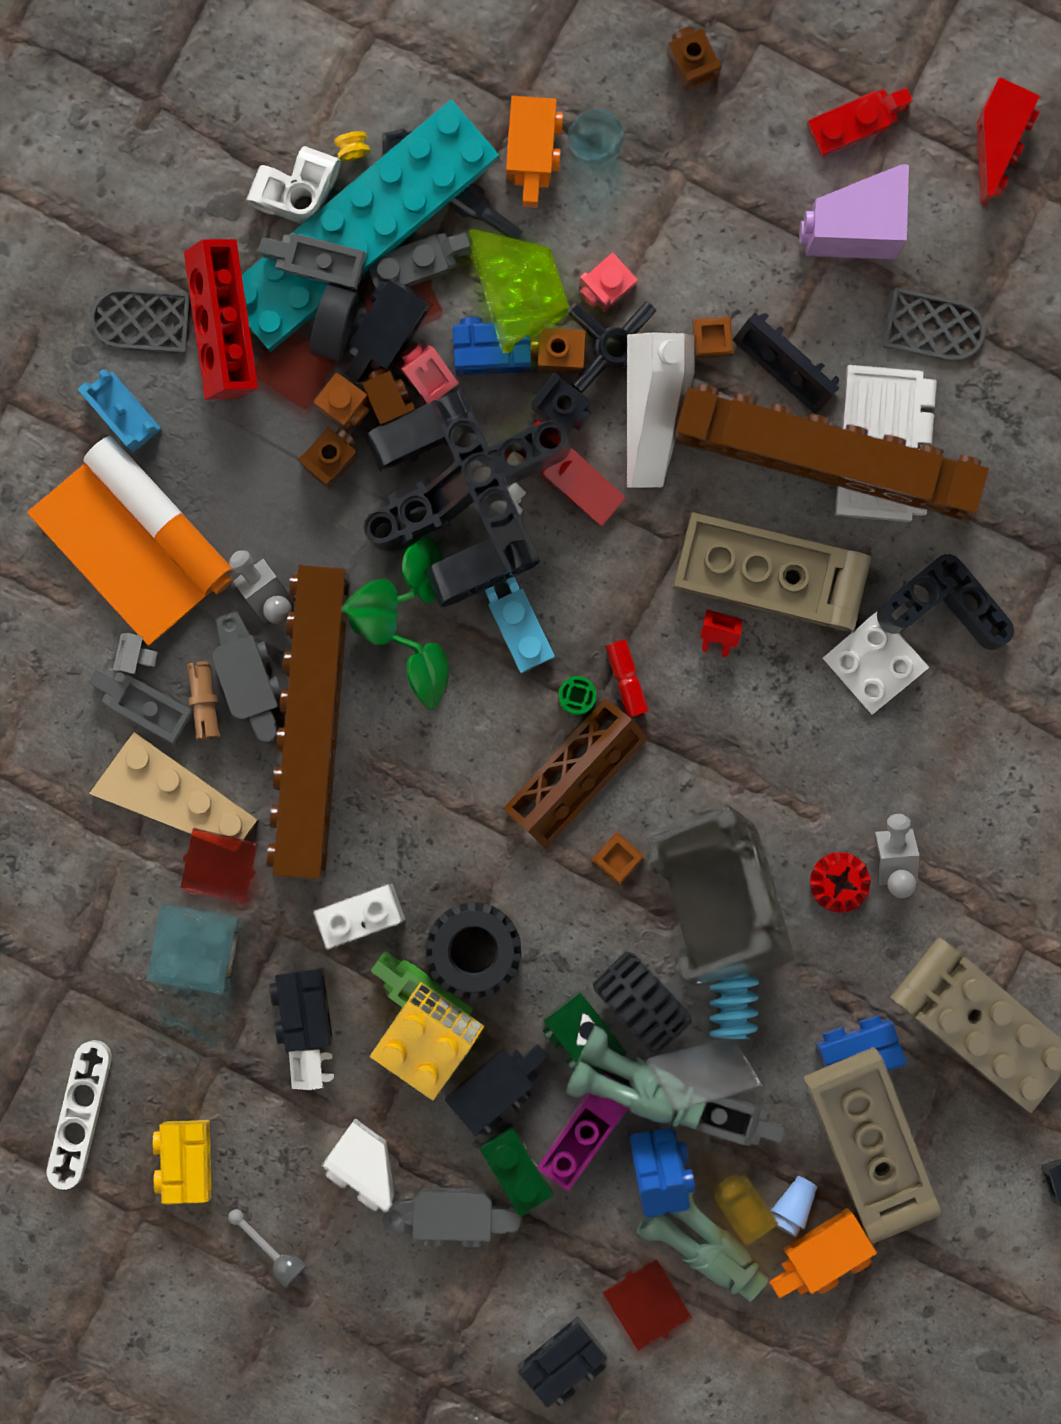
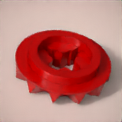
(823, 888)

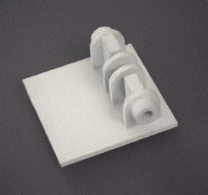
(875, 664)

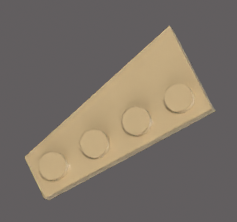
(166, 791)

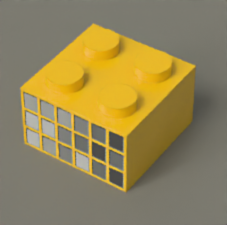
(427, 1041)

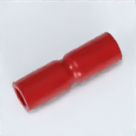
(628, 683)

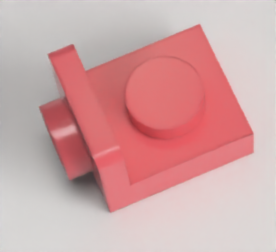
(606, 283)
(426, 372)

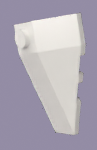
(657, 382)

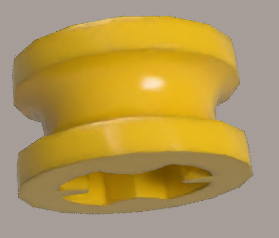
(352, 146)

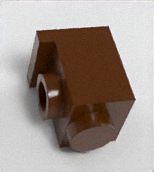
(693, 70)
(386, 396)
(329, 470)

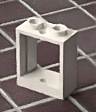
(343, 920)

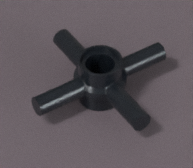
(601, 335)

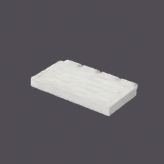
(887, 404)

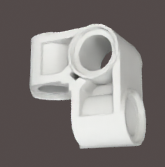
(311, 177)

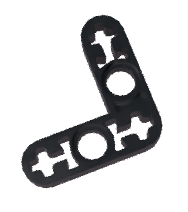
(942, 589)

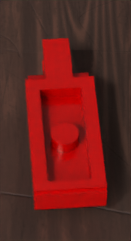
(857, 120)

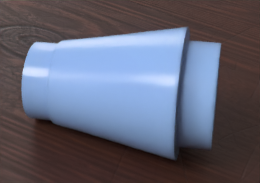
(794, 1206)

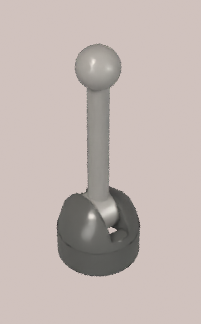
(285, 1266)

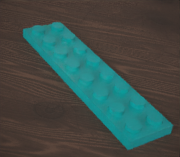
(373, 215)

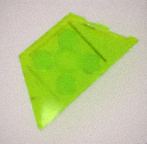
(518, 285)

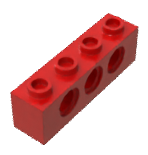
(220, 319)

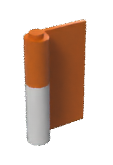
(131, 541)

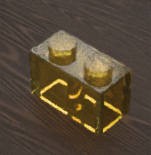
(744, 1208)

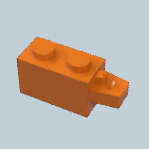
(531, 145)
(824, 1256)

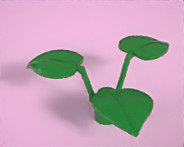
(374, 615)

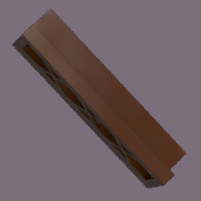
(580, 776)

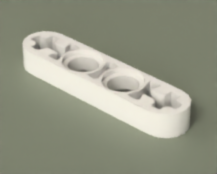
(83, 1115)

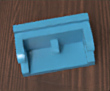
(120, 410)

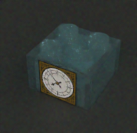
(194, 948)

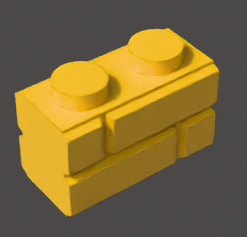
(184, 1161)

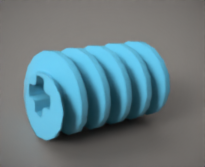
(734, 1007)

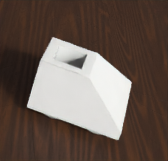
(364, 1164)

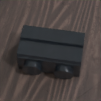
(303, 1010)
(563, 1363)

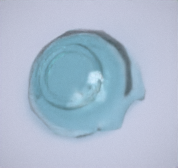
(596, 137)

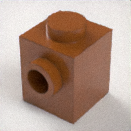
(559, 351)
(342, 403)

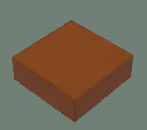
(712, 337)
(618, 858)

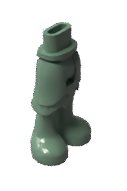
(645, 1093)
(716, 1256)

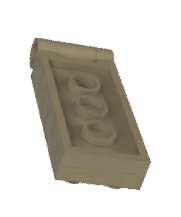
(751, 566)
(998, 1036)
(870, 1128)

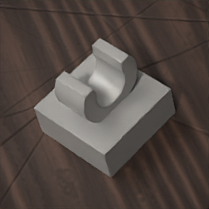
(130, 654)

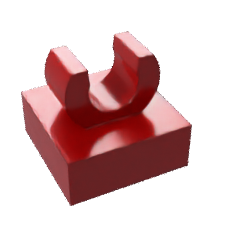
(720, 629)

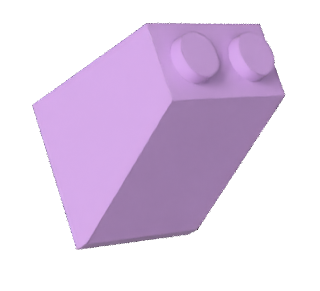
(860, 218)

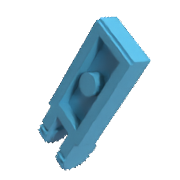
(519, 627)

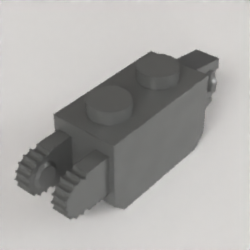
(245, 677)
(738, 1122)
(451, 1215)

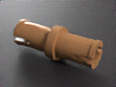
(203, 700)

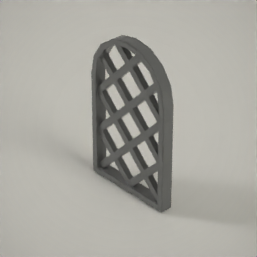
(159, 294)
(950, 303)

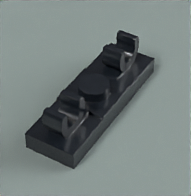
(786, 362)

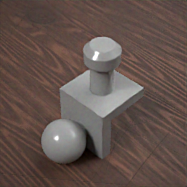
(261, 588)
(898, 856)

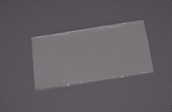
(704, 1073)

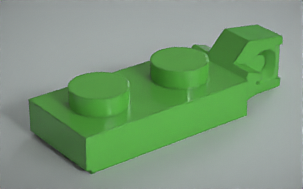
(404, 978)

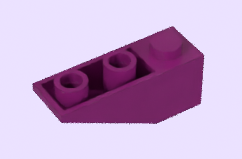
(581, 1137)

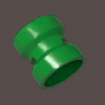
(572, 698)

